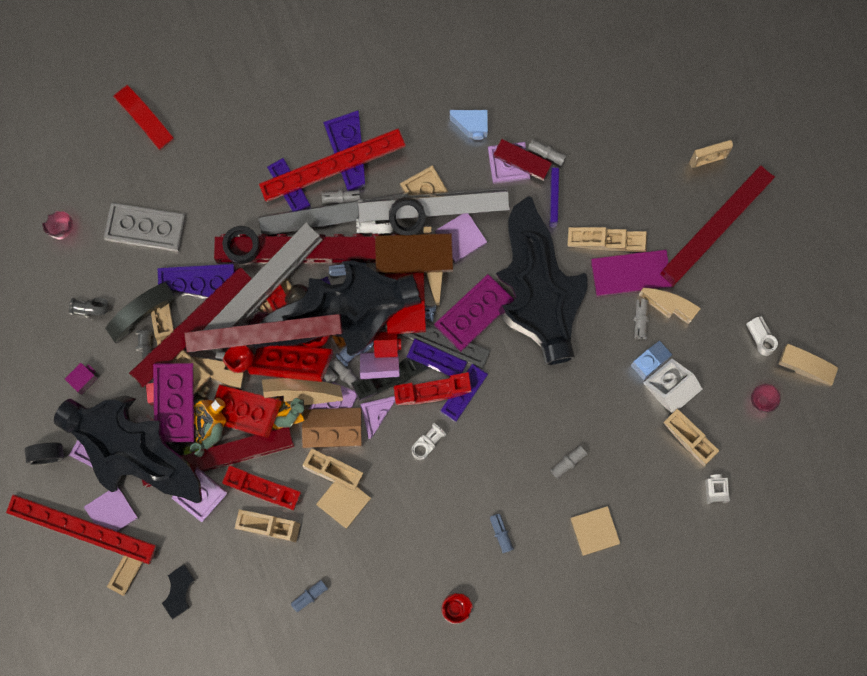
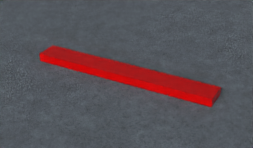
(332, 165)
(81, 529)

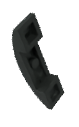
(138, 309)
(370, 387)

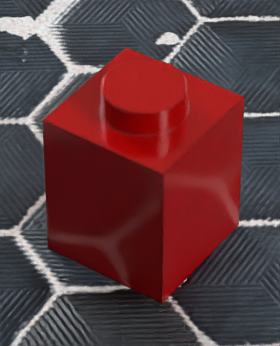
(386, 345)

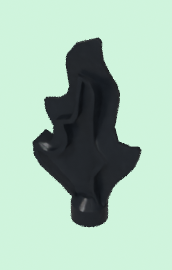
(542, 292)
(362, 300)
(127, 447)

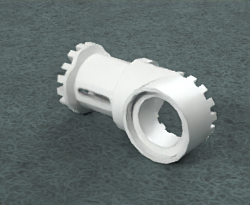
(371, 227)
(428, 441)

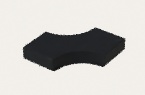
(180, 582)

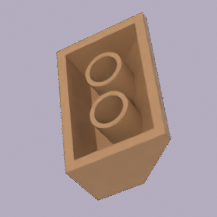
(332, 428)

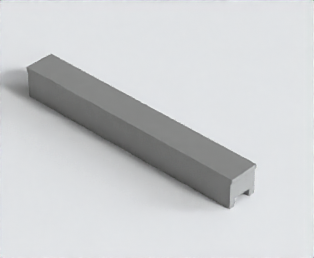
(436, 204)
(267, 279)

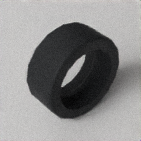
(406, 230)
(237, 231)
(44, 453)

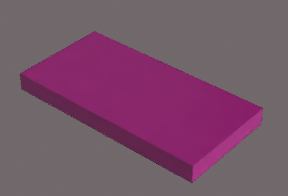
(629, 273)
(473, 313)
(174, 401)

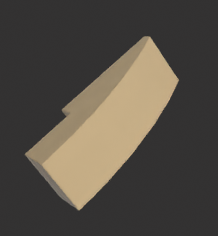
(670, 303)
(808, 364)
(221, 374)
(691, 437)
(332, 469)
(267, 525)

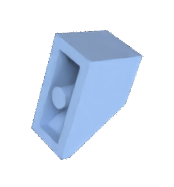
(471, 122)
(651, 360)

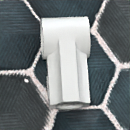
(762, 334)

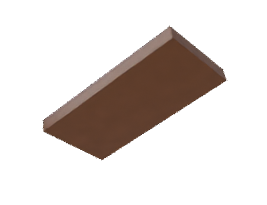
(414, 253)

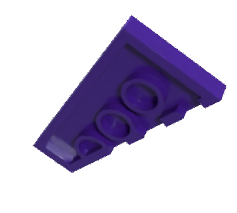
(343, 134)
(195, 279)

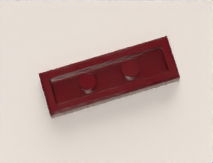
(522, 159)

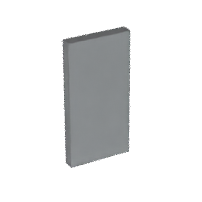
(144, 227)

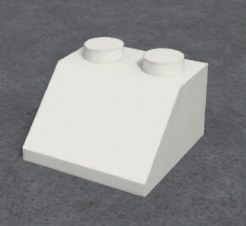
(673, 385)

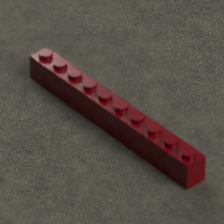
(329, 250)

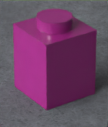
(82, 378)

